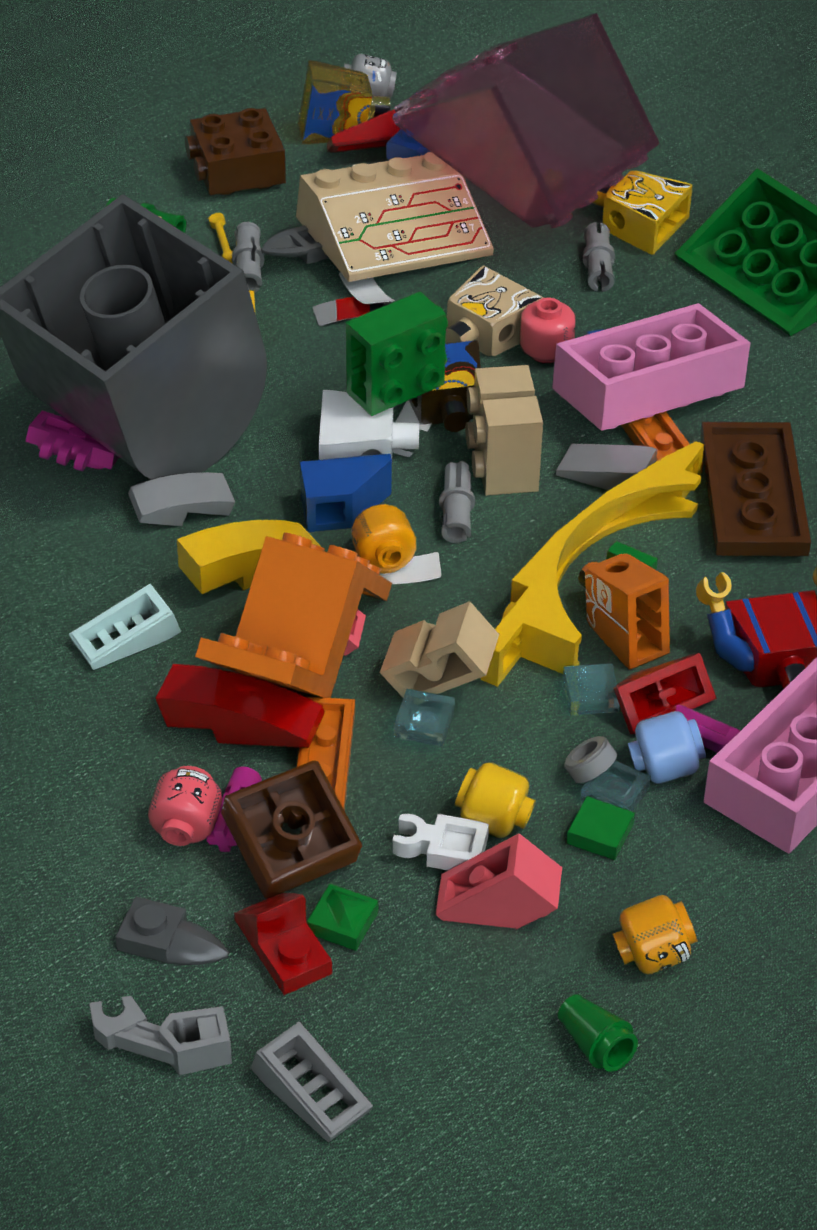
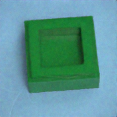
(600, 828)

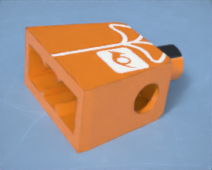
(628, 608)

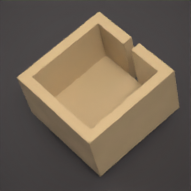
(505, 430)

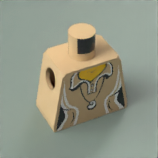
(488, 311)

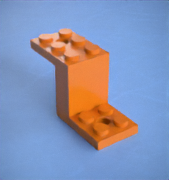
(297, 615)

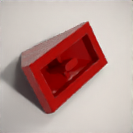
(663, 688)

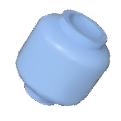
(667, 747)

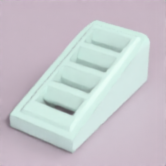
(134, 609)

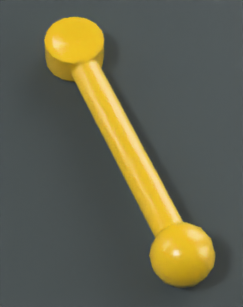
(217, 222)

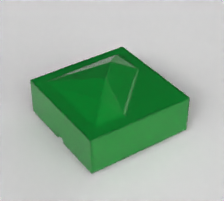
(343, 916)

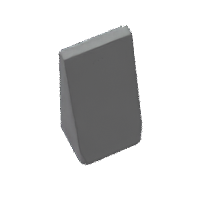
(604, 464)

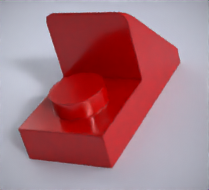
(285, 941)

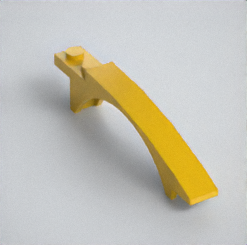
(535, 619)

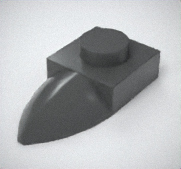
(293, 244)
(166, 935)

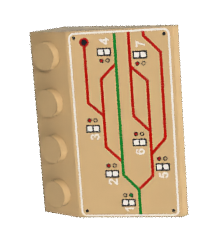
(392, 216)

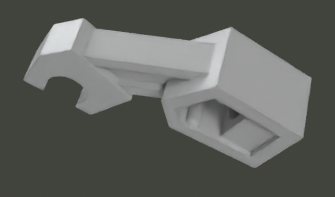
(167, 1042)

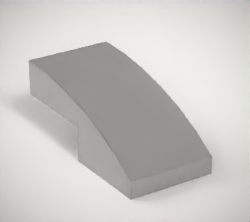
(173, 496)

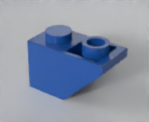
(343, 488)

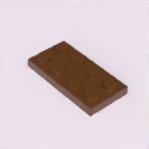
(754, 489)

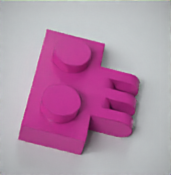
(60, 437)

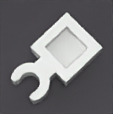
(445, 843)

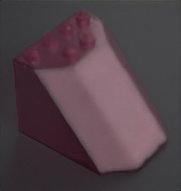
(536, 121)

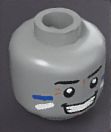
(379, 72)

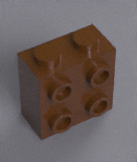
(236, 151)

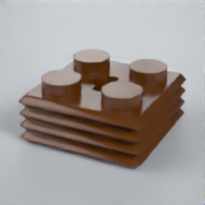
(301, 800)

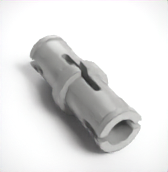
(248, 254)
(598, 257)

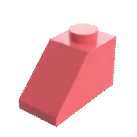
(501, 886)

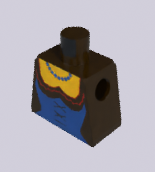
(449, 402)

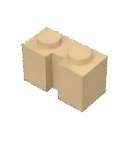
(441, 654)

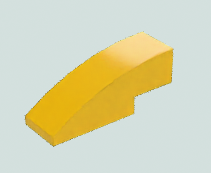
(230, 551)

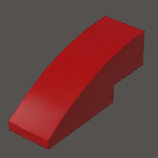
(237, 707)

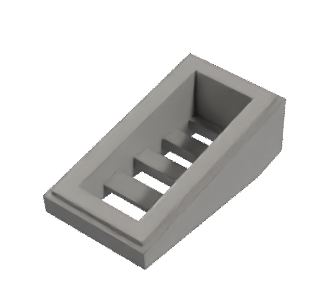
(312, 1057)

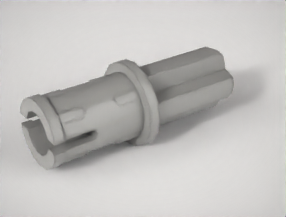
(456, 502)

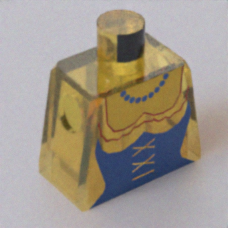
(335, 101)

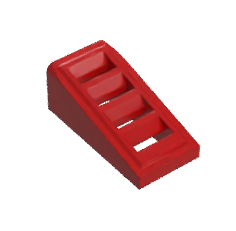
(366, 135)

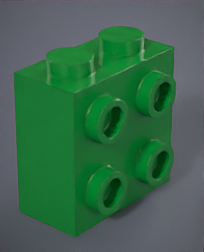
(395, 353)

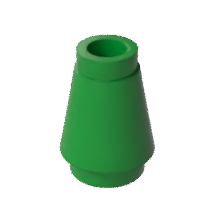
(600, 1034)

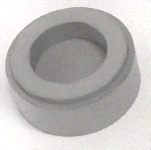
(590, 759)

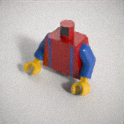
(763, 635)

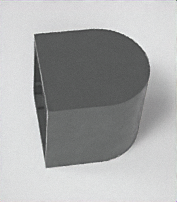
(138, 340)

